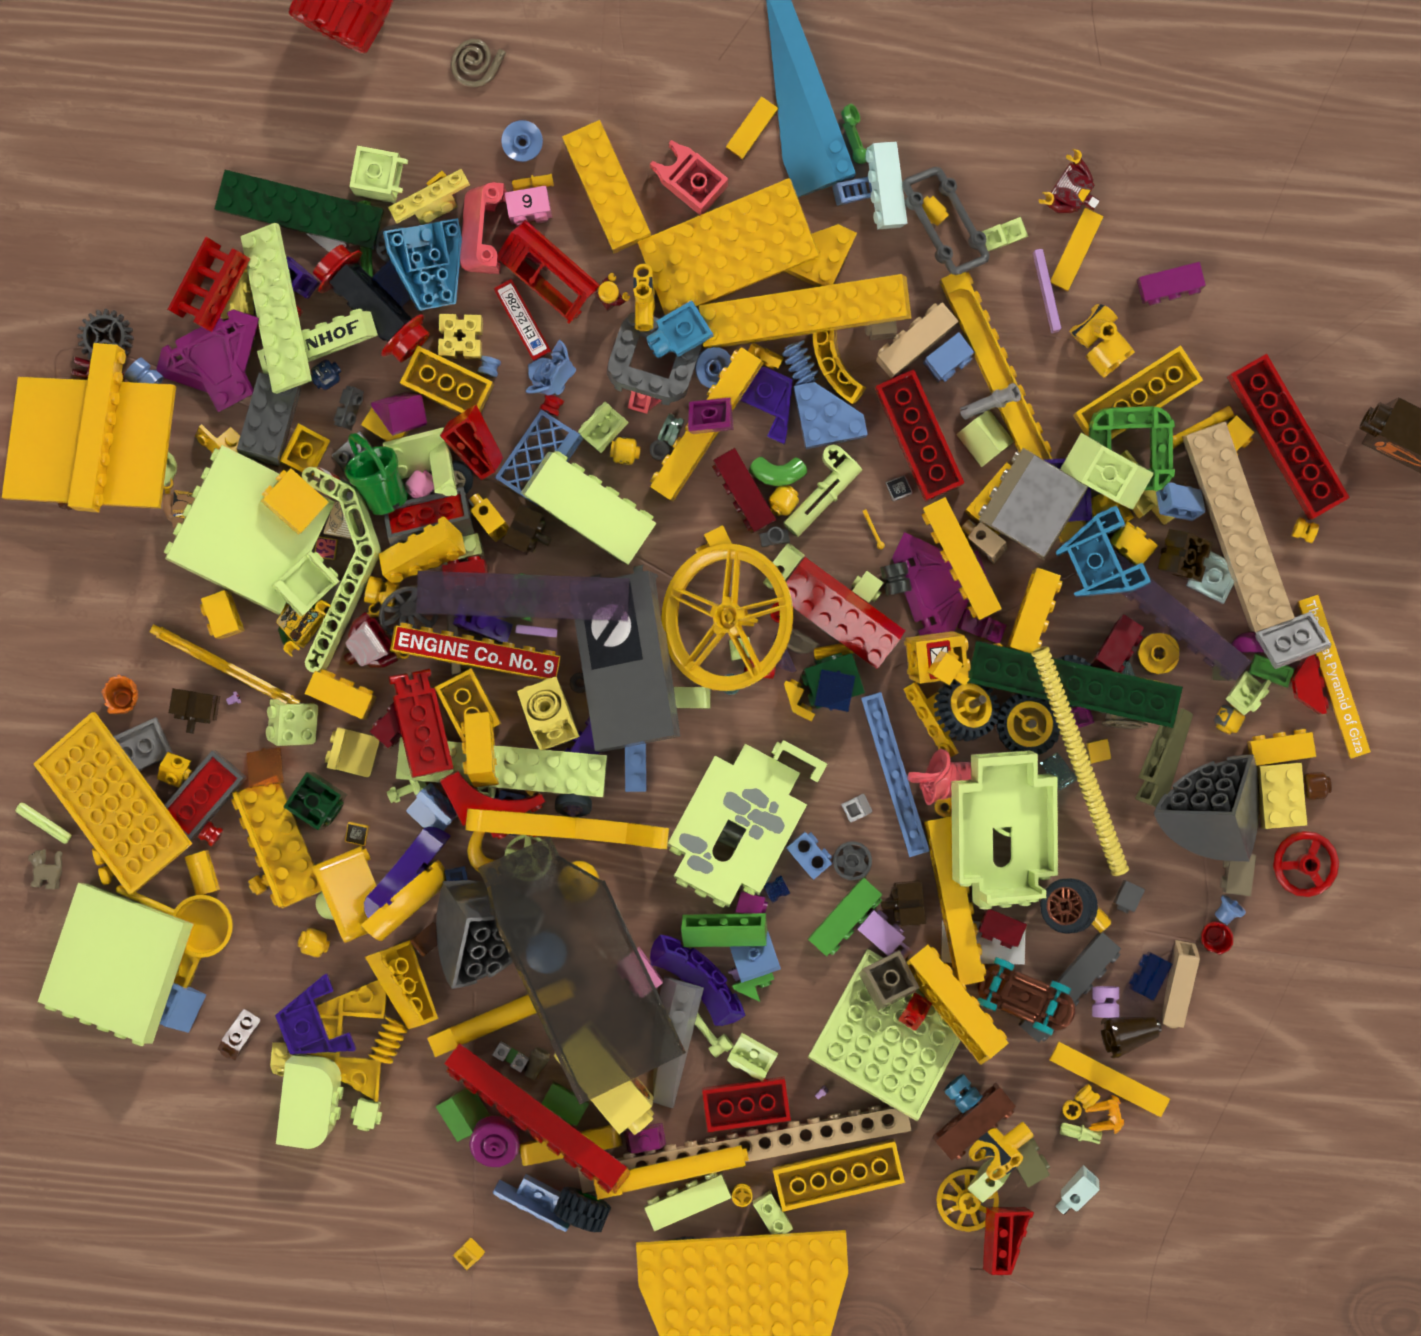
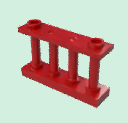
(221, 290)

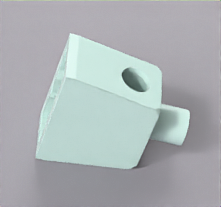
(1083, 1184)

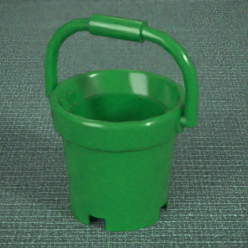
(375, 476)

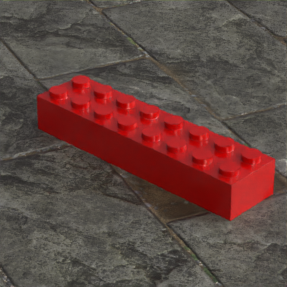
(1288, 437)

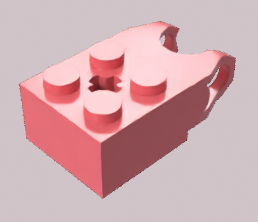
(687, 172)

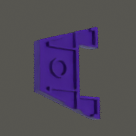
(771, 394)
(303, 1025)

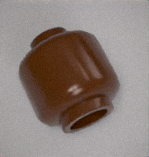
(1316, 785)

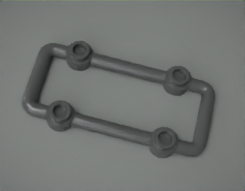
(943, 252)

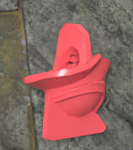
(938, 776)

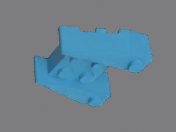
(1097, 561)

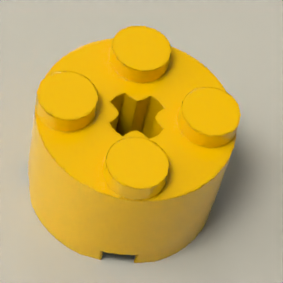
(1109, 354)
(1133, 544)

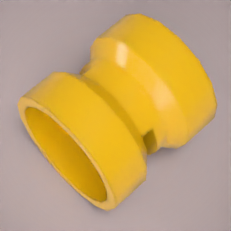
(1305, 530)
(742, 1195)

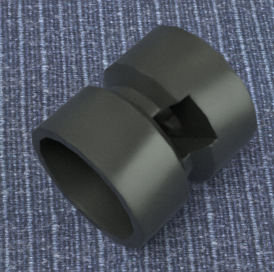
(896, 578)

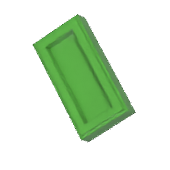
(1262, 668)

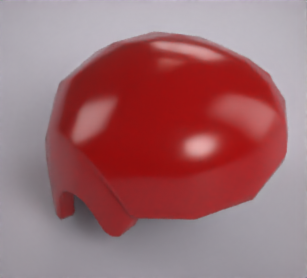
(1217, 937)

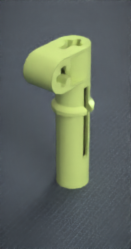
(843, 475)

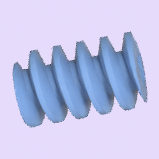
(800, 363)

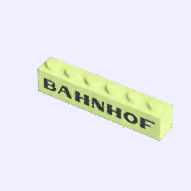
(334, 336)

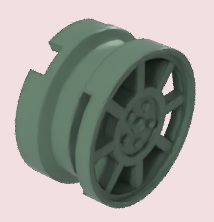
(674, 427)

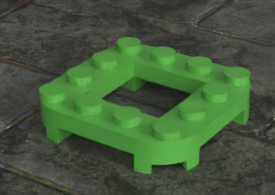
(1161, 436)

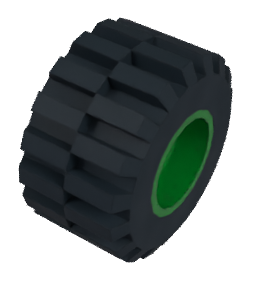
(582, 1209)

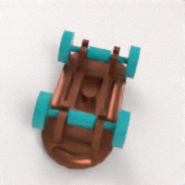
(1027, 998)

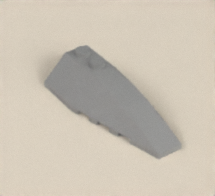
(682, 1006)

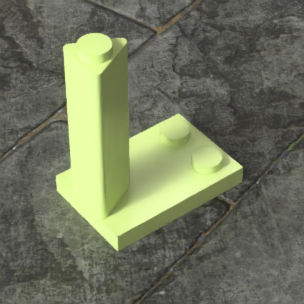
(428, 453)

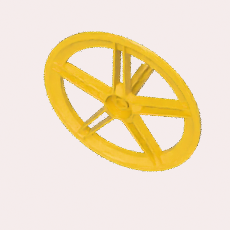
(727, 617)

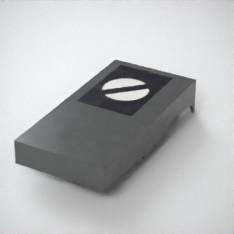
(629, 672)

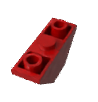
(1308, 685)

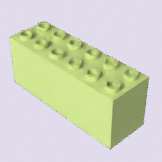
(589, 507)

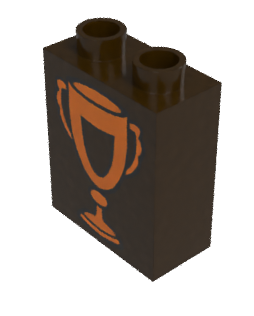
(1394, 431)

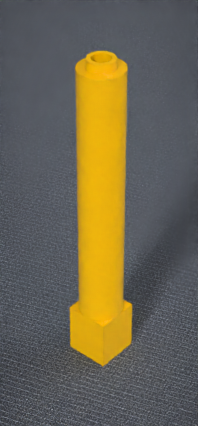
(481, 1025)
(679, 1170)

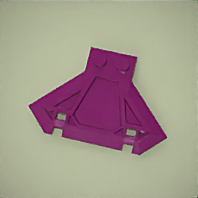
(214, 359)
(932, 585)

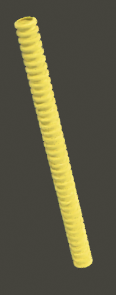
(1074, 746)

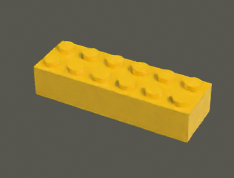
(606, 186)
(1150, 387)
(956, 1005)
(838, 1175)

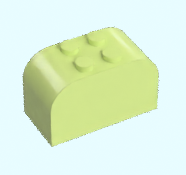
(308, 1101)

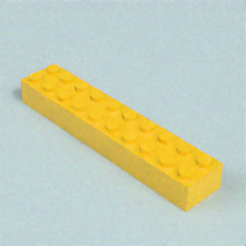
(807, 311)

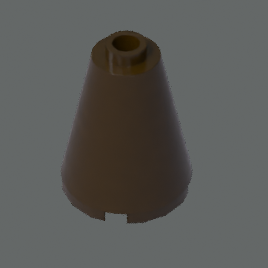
(1128, 1033)

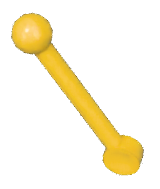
(880, 545)

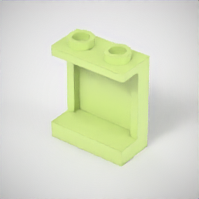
(306, 582)
(818, 764)

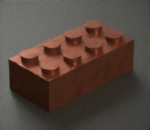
(971, 1125)

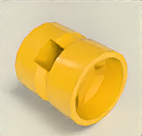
(378, 591)

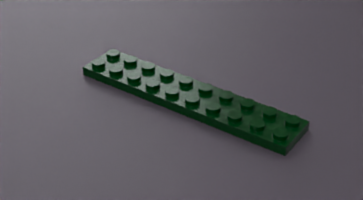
(1083, 684)

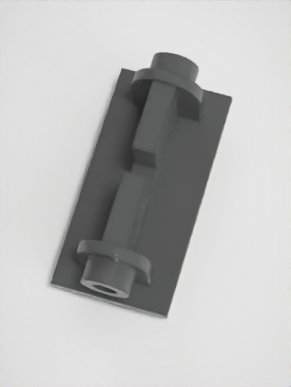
(352, 399)

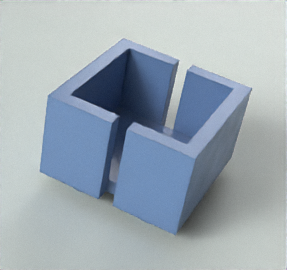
(948, 357)

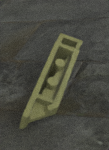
(1163, 760)

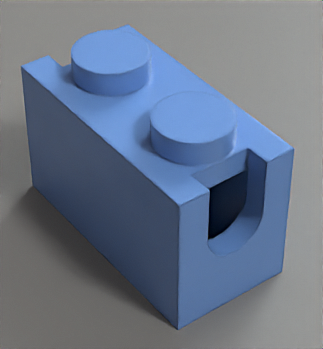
(1180, 502)

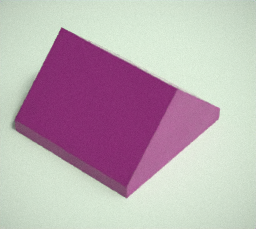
(401, 412)
(710, 416)

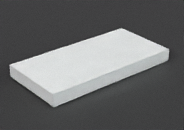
(990, 949)

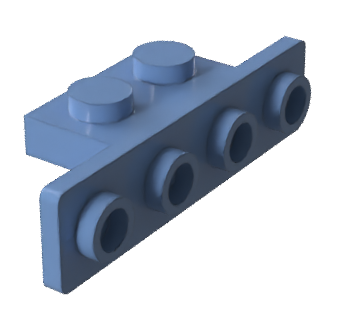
(533, 1198)

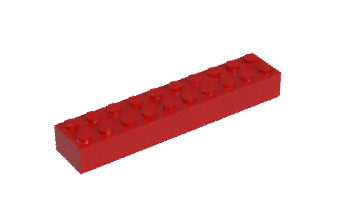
(534, 1116)

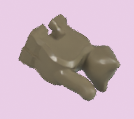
(44, 871)

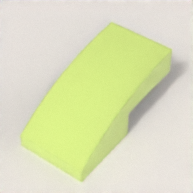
(1005, 234)

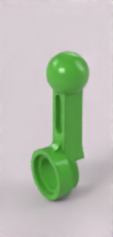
(851, 118)

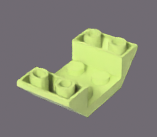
(1106, 471)

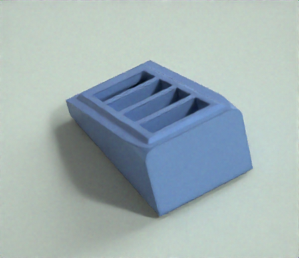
(839, 194)

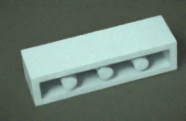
(886, 185)

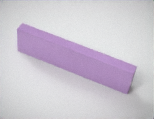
(1047, 292)

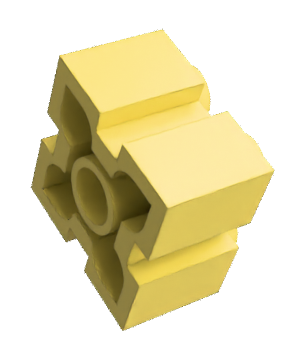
(469, 346)

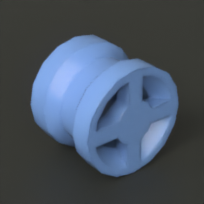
(489, 366)

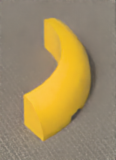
(833, 367)
(406, 902)

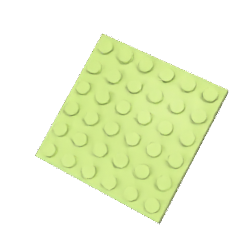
(882, 1052)

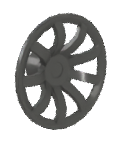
(405, 609)

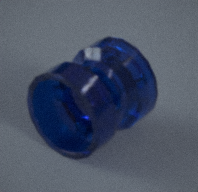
(776, 889)

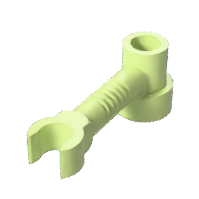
(719, 1044)

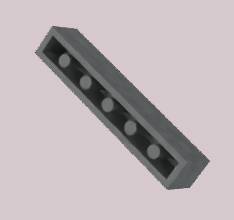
(1082, 973)

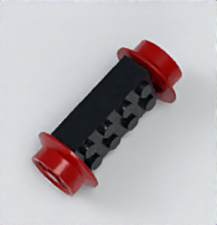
(393, 324)

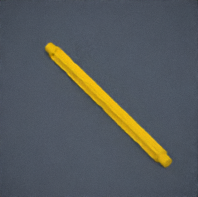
(222, 665)

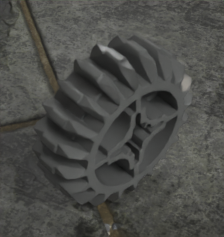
(110, 329)

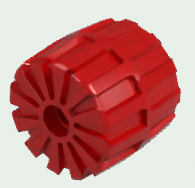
(345, 21)

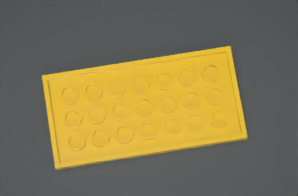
(729, 247)
(112, 803)

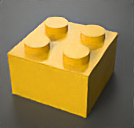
(222, 615)

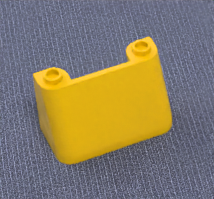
(345, 886)

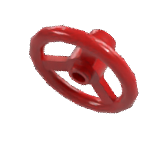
(1299, 864)

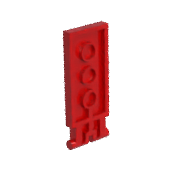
(421, 724)

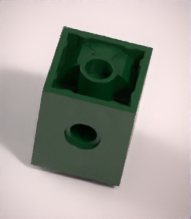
(834, 663)
(316, 801)

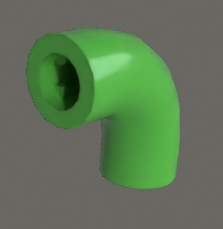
(778, 475)

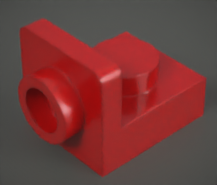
(915, 1011)

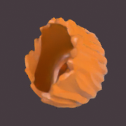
(120, 695)

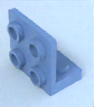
(432, 808)

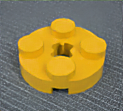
(1170, 652)

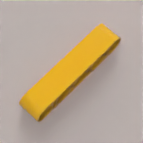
(535, 1152)

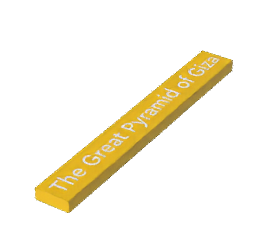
(1337, 685)

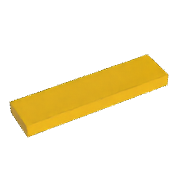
(1076, 249)

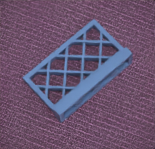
(567, 448)

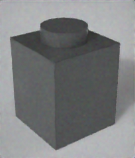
(1128, 896)

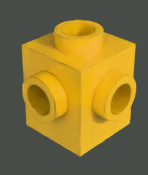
(174, 770)

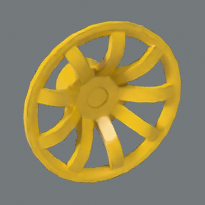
(965, 1201)

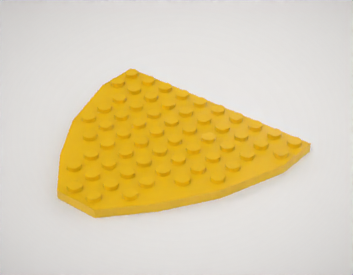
(745, 1284)

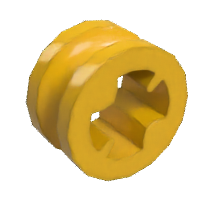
(1077, 1112)

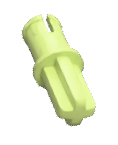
(1080, 1133)

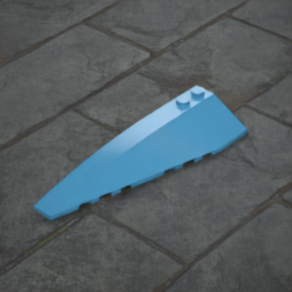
(808, 127)

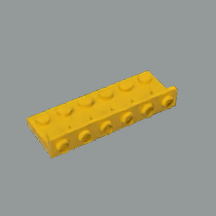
(277, 844)

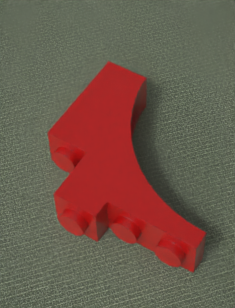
(466, 797)

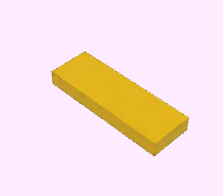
(751, 127)

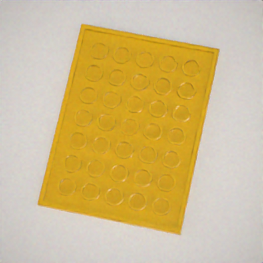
(47, 435)

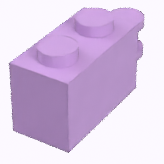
(883, 934)

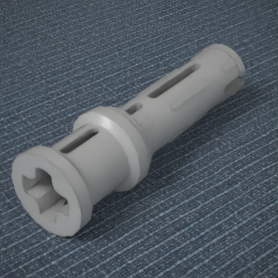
(998, 399)

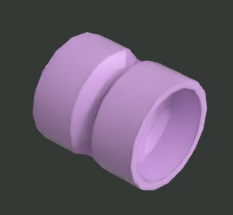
(1105, 1009)

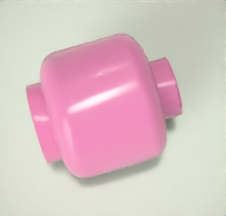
(420, 484)

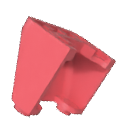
(474, 254)

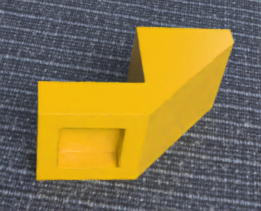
(794, 692)

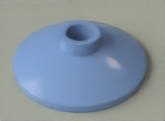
(522, 130)
(718, 358)

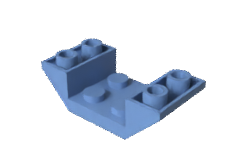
(182, 1008)

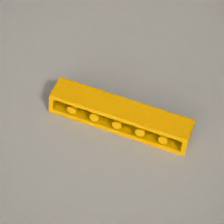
(962, 559)

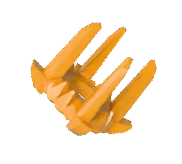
(1114, 1121)

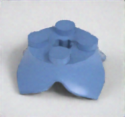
(551, 374)

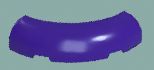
(408, 867)
(698, 970)

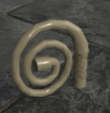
(471, 60)

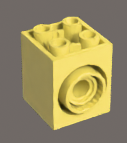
(548, 713)

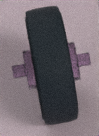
(573, 805)

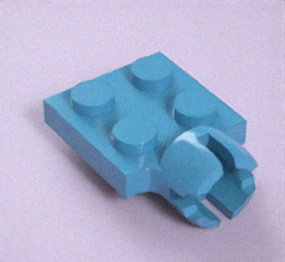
(679, 331)

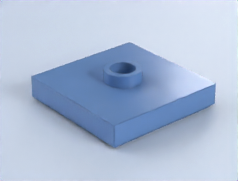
(755, 960)

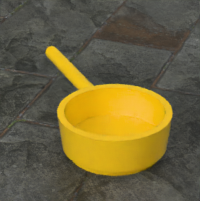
(209, 916)

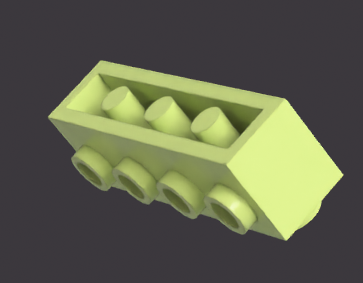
(687, 1201)

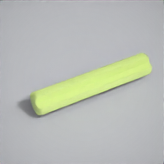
(43, 823)

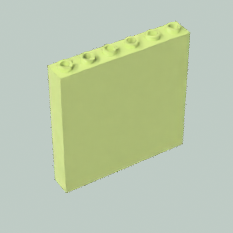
(235, 536)
(115, 964)

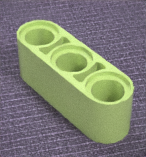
(692, 697)

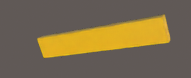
(1109, 1079)

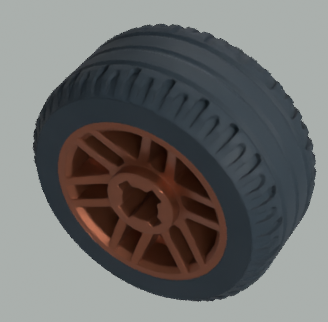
(1069, 906)

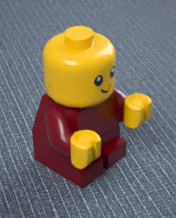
(609, 293)

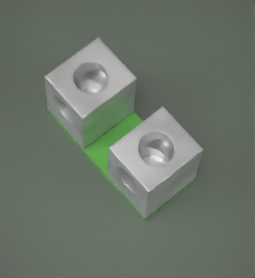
(512, 1056)

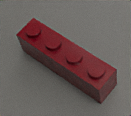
(744, 490)

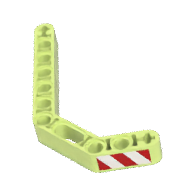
(351, 574)

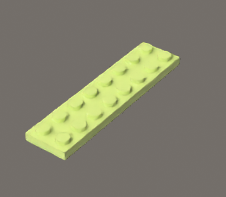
(276, 308)

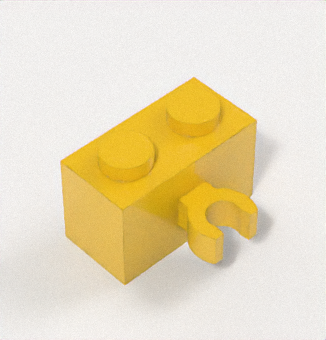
(715, 537)

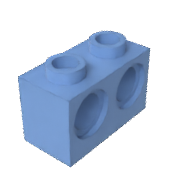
(805, 858)

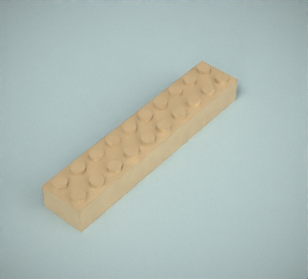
(1238, 527)

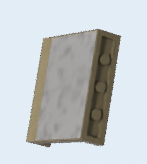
(1032, 502)

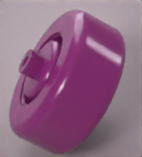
(494, 1141)

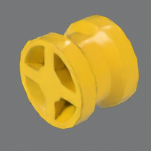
(1087, 1096)

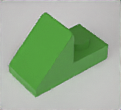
(748, 987)

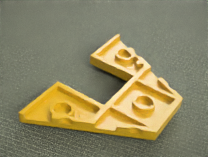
(365, 1001)

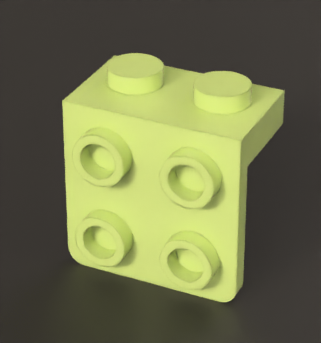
(291, 723)

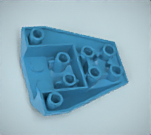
(427, 261)

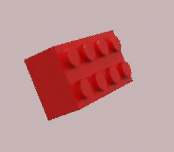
(746, 1104)

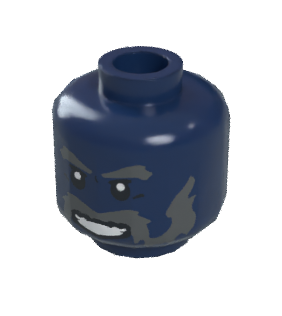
(325, 374)

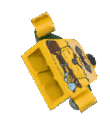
(299, 630)

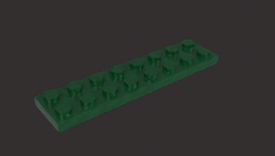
(299, 209)

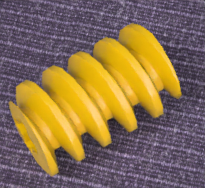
(389, 1041)

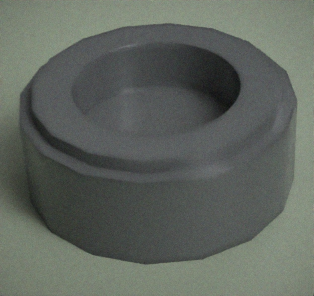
(659, 450)

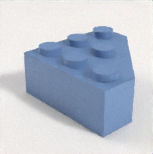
(826, 417)

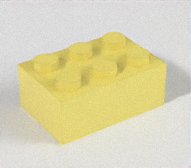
(1281, 796)

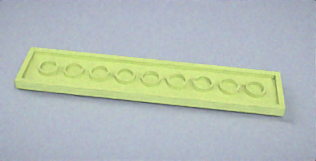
(528, 770)

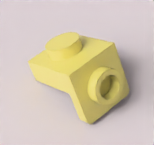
(278, 1057)

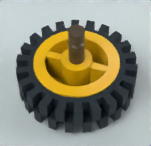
(966, 710)
(1027, 724)

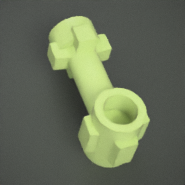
(414, 786)

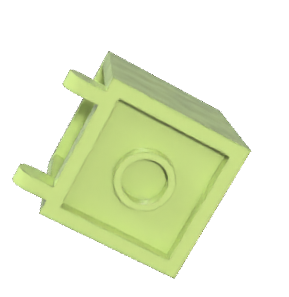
(377, 174)

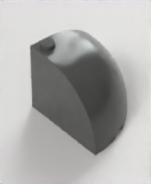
(1214, 809)
(467, 934)

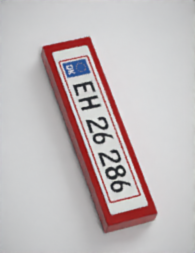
(522, 320)

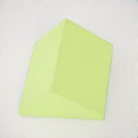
(985, 438)

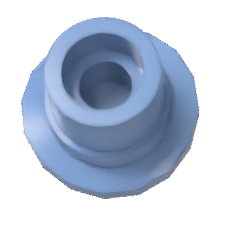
(1229, 910)

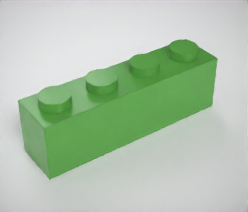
(845, 916)
(724, 930)

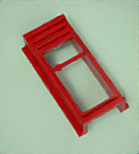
(529, 239)

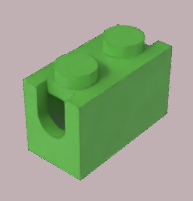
(564, 1104)

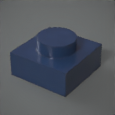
(456, 874)

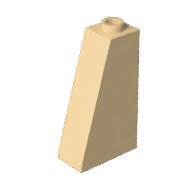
(1180, 984)

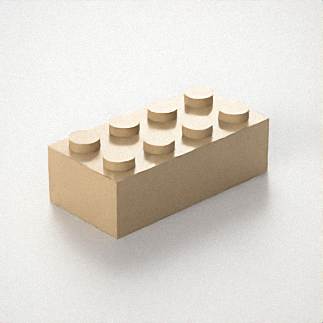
(917, 340)

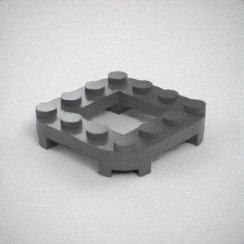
(642, 382)

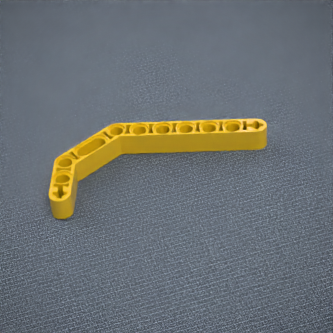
(566, 827)

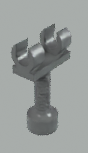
(774, 536)

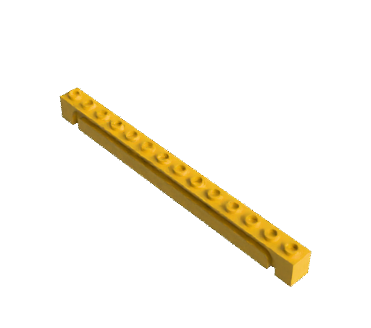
(997, 373)

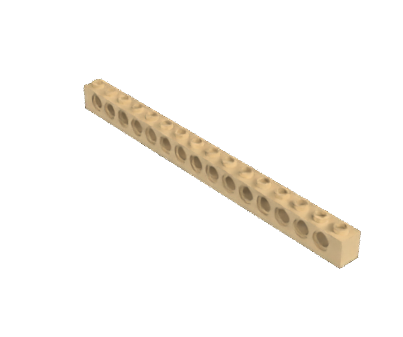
(878, 1129)

